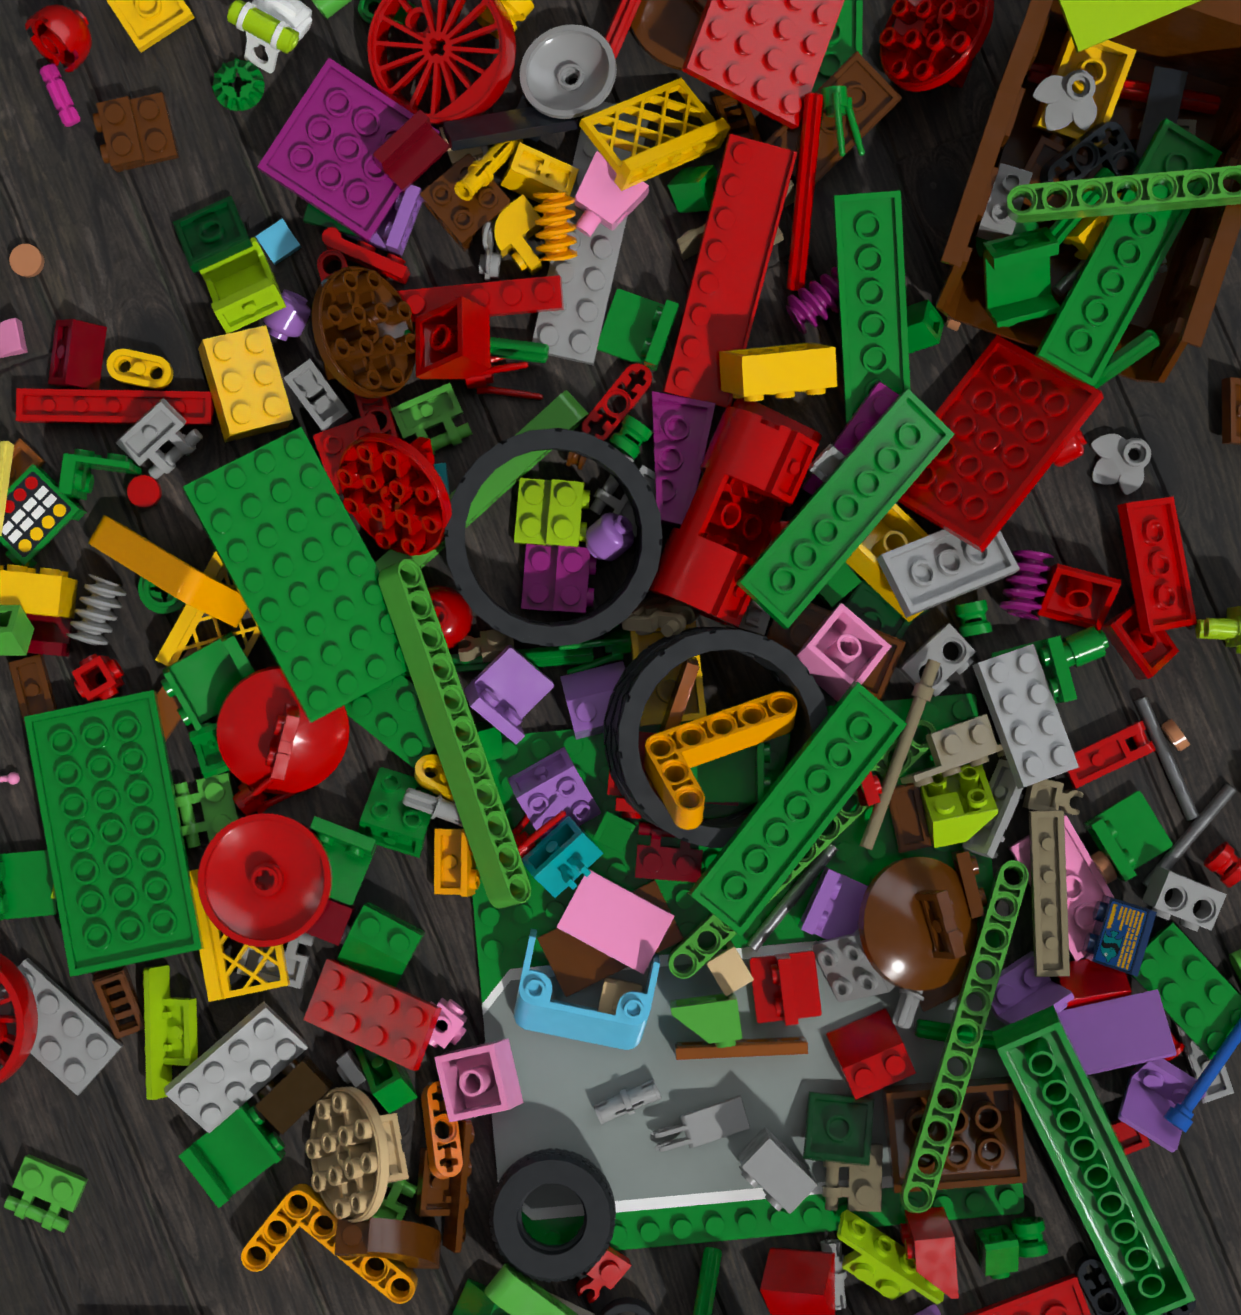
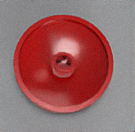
(265, 880)

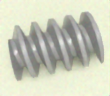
(97, 611)

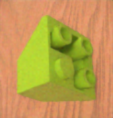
(957, 805)

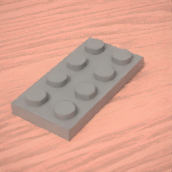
(943, 569)
(1025, 716)
(67, 1035)
(235, 1067)

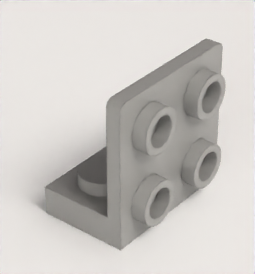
(848, 968)

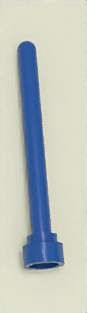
(1182, 1113)

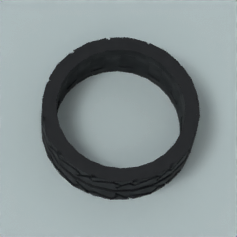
(645, 559)
(636, 687)

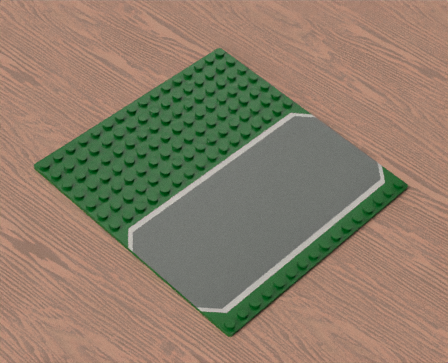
(699, 1190)

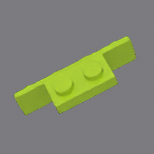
(168, 1030)
(881, 1261)

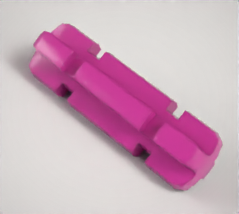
(59, 95)

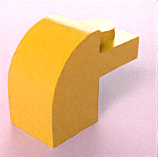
(512, 230)

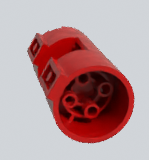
(746, 485)

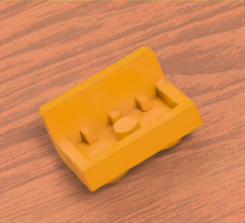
(454, 863)

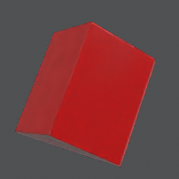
(1077, 596)
(1141, 652)
(1093, 983)
(799, 1282)

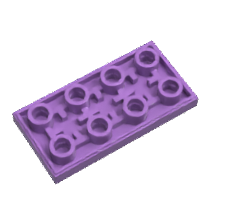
(1119, 1032)

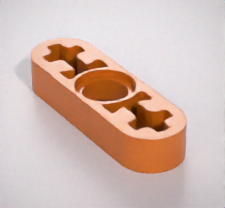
(453, 1153)

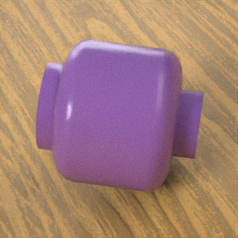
(289, 320)
(609, 537)

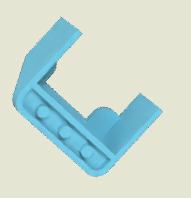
(539, 1013)

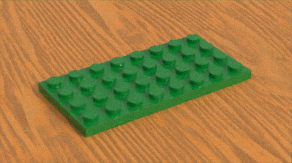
(301, 572)
(113, 833)

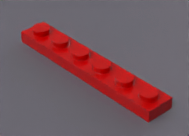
(500, 297)
(108, 405)

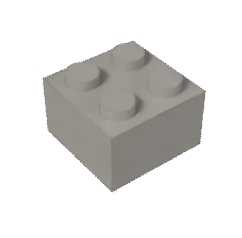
(777, 1171)

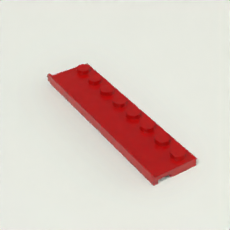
(729, 266)

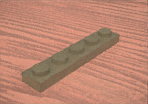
(1049, 893)

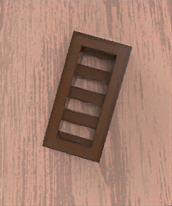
(724, 101)
(103, 992)

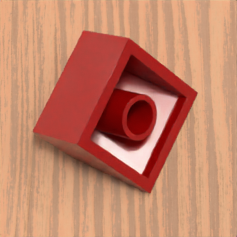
(453, 341)
(870, 1053)
(932, 1247)

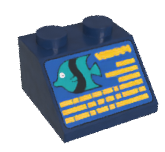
(1119, 935)

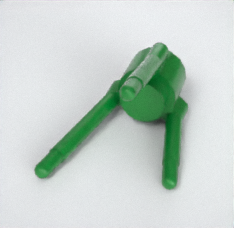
(835, 103)
(616, 642)

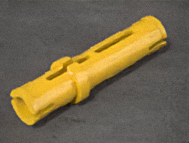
(481, 171)

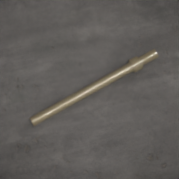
(922, 693)

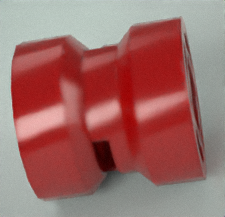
(1225, 864)

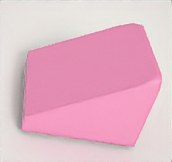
(12, 338)

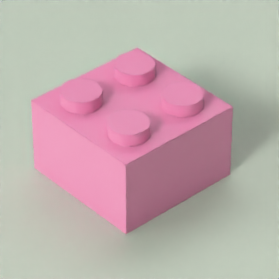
(842, 651)
(478, 1080)

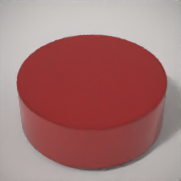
(144, 491)

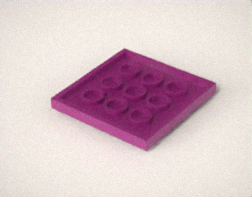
(330, 146)

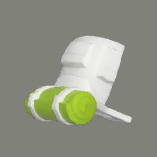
(271, 23)

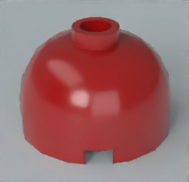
(61, 35)
(452, 612)

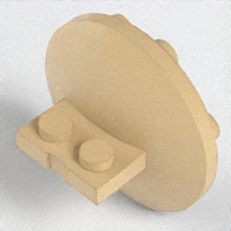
(354, 1153)

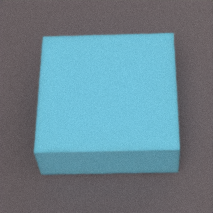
(278, 241)

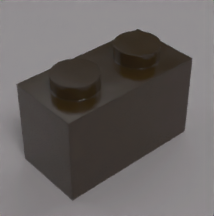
(294, 1094)

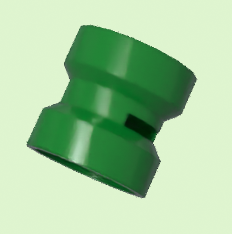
(635, 431)
(972, 611)
(1030, 1236)

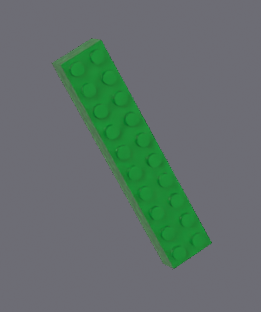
(1092, 1163)

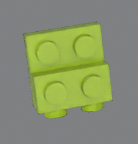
(551, 512)

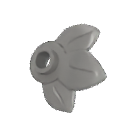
(1065, 104)
(491, 260)
(1116, 464)

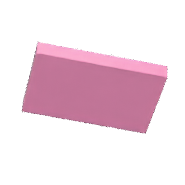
(615, 921)

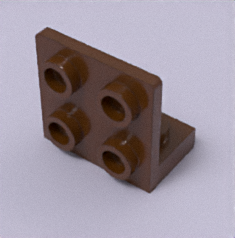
(462, 217)

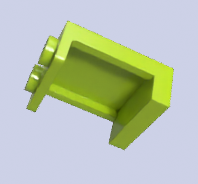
(243, 288)

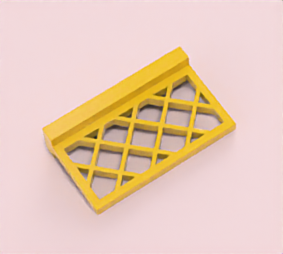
(668, 150)
(189, 619)
(214, 959)

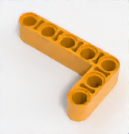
(168, 571)
(708, 740)
(307, 1220)

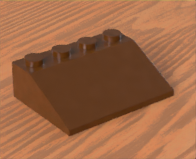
(985, 1142)

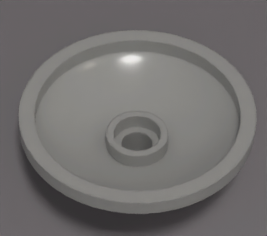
(561, 56)

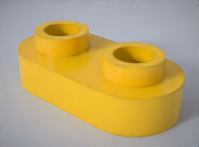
(141, 369)
(437, 784)

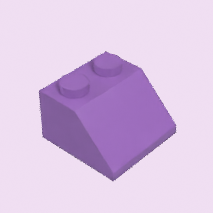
(588, 697)

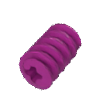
(814, 302)
(1025, 584)

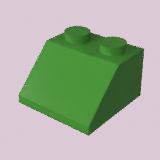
(710, 1017)

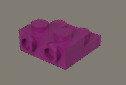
(558, 579)

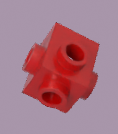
(88, 673)

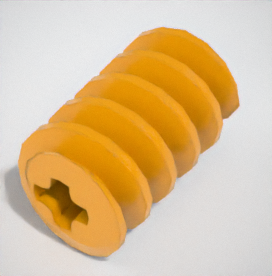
(555, 226)

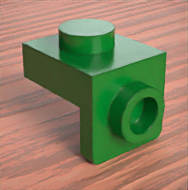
(207, 750)

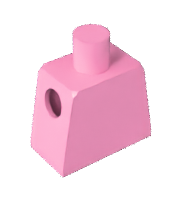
(602, 198)

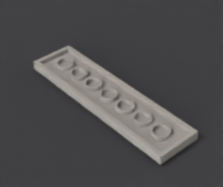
(590, 275)

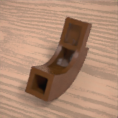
(392, 1239)

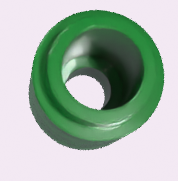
(1085, 646)

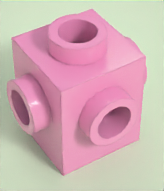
(453, 1015)

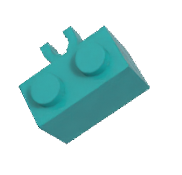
(562, 857)

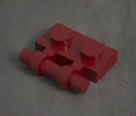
(666, 862)

